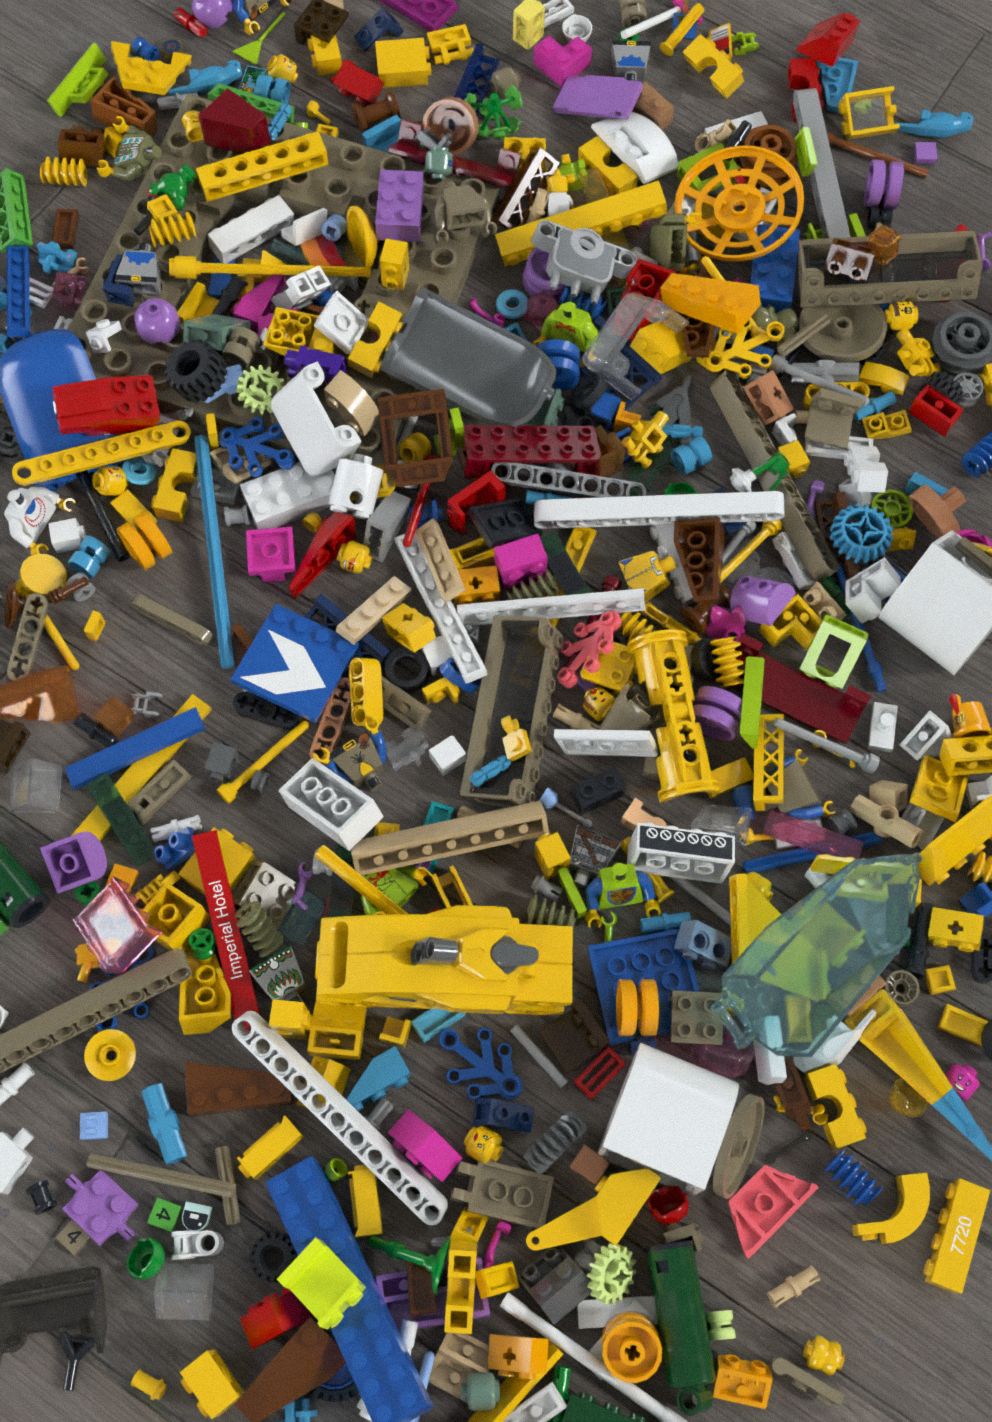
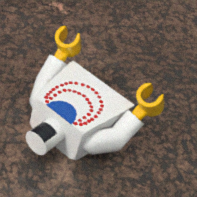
(30, 513)

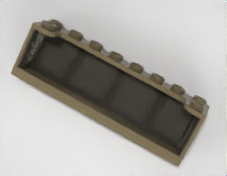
(924, 270)
(517, 684)

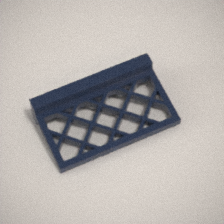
(640, 365)
(336, 615)

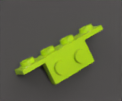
(80, 81)

